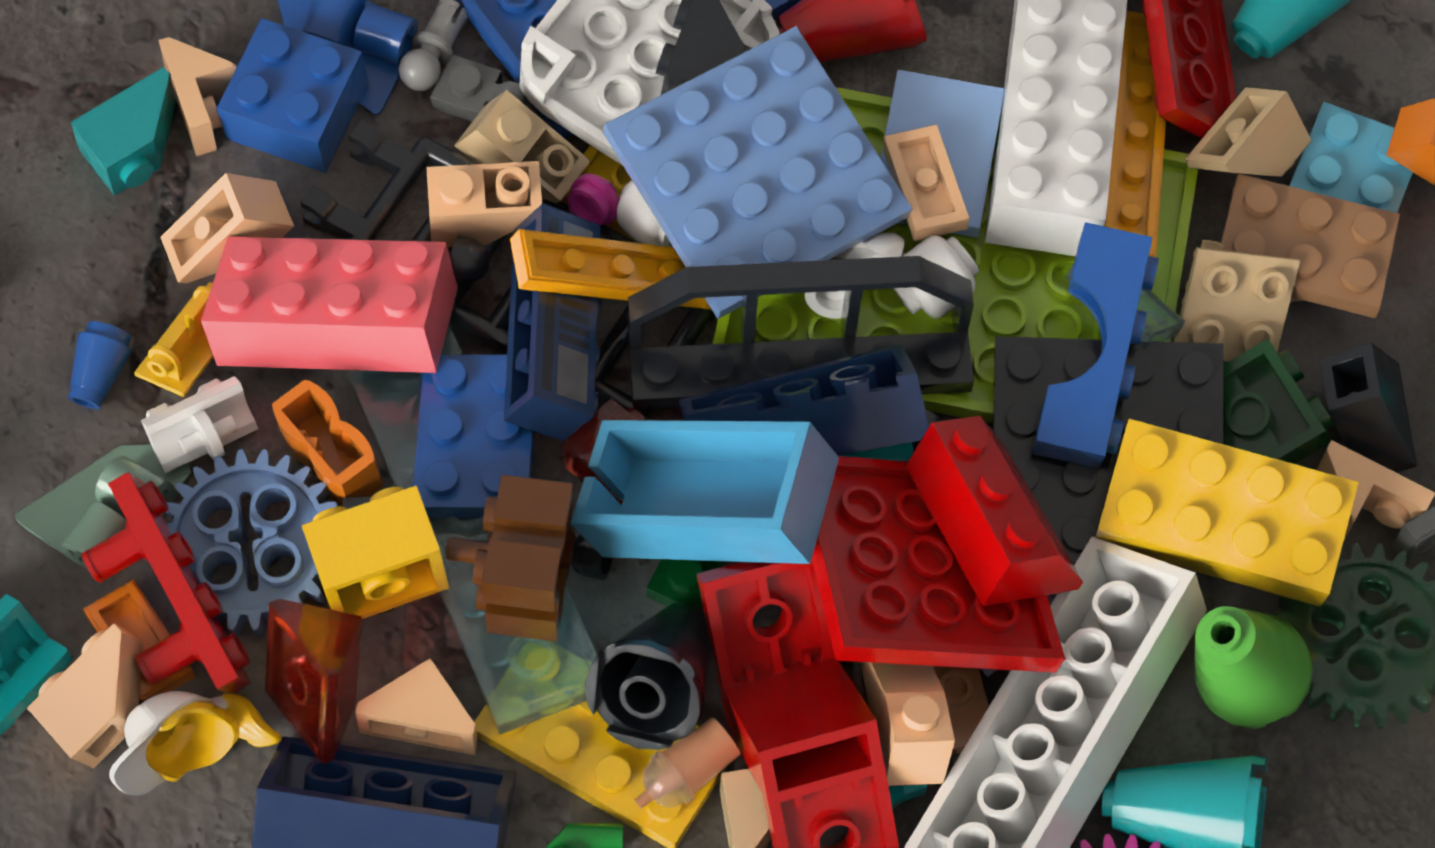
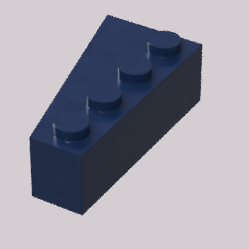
(850, 401)

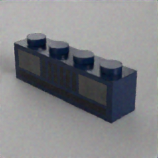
(552, 345)

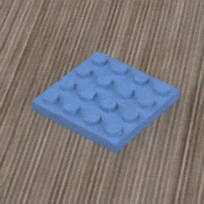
(757, 164)

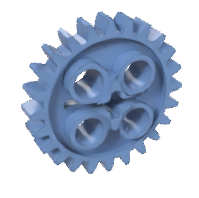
(276, 538)

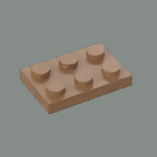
(1339, 242)

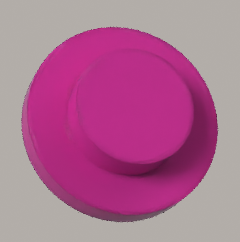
(593, 199)

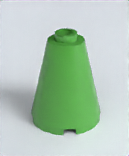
(1250, 666)

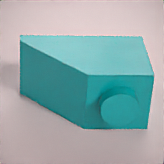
(128, 132)

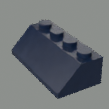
(378, 801)

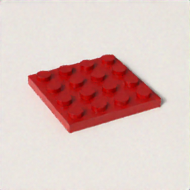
(899, 590)

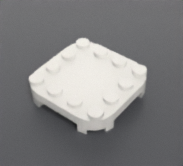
(602, 58)

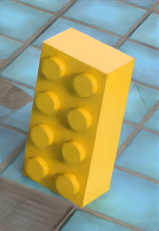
(1227, 512)

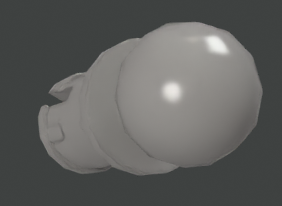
(432, 47)

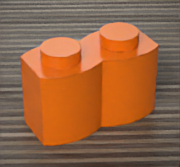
(326, 443)

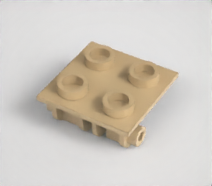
(1236, 298)

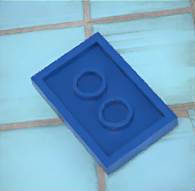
(464, 436)

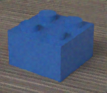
(293, 95)

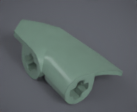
(84, 508)

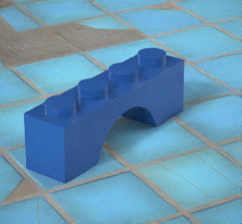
(1108, 280)

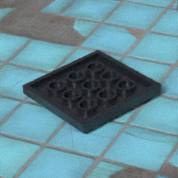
(1171, 388)

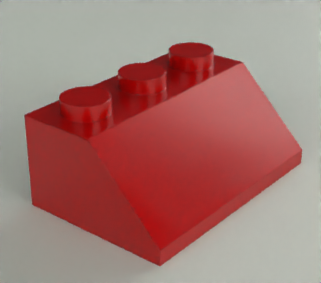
(989, 514)

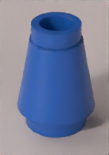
(97, 363)

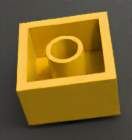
(376, 553)

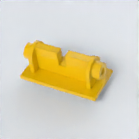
(182, 349)

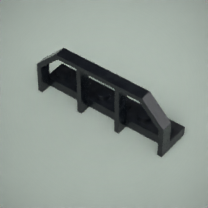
(677, 372)

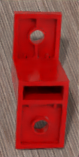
(796, 708)

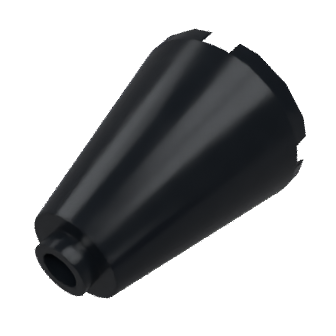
(653, 679)

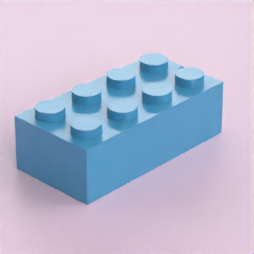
(706, 490)

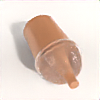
(687, 765)

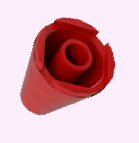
(855, 26)

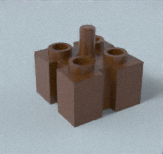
(525, 557)

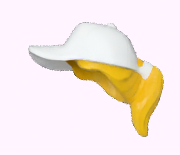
(182, 734)

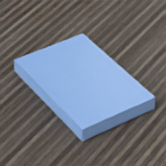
(967, 124)

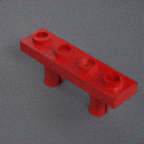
(195, 604)

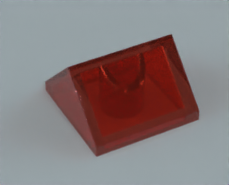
(313, 670)

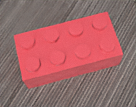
(330, 304)

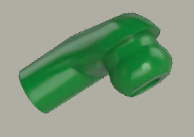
(589, 836)

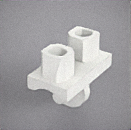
(199, 424)

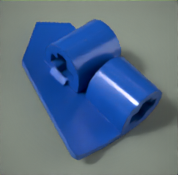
(363, 26)

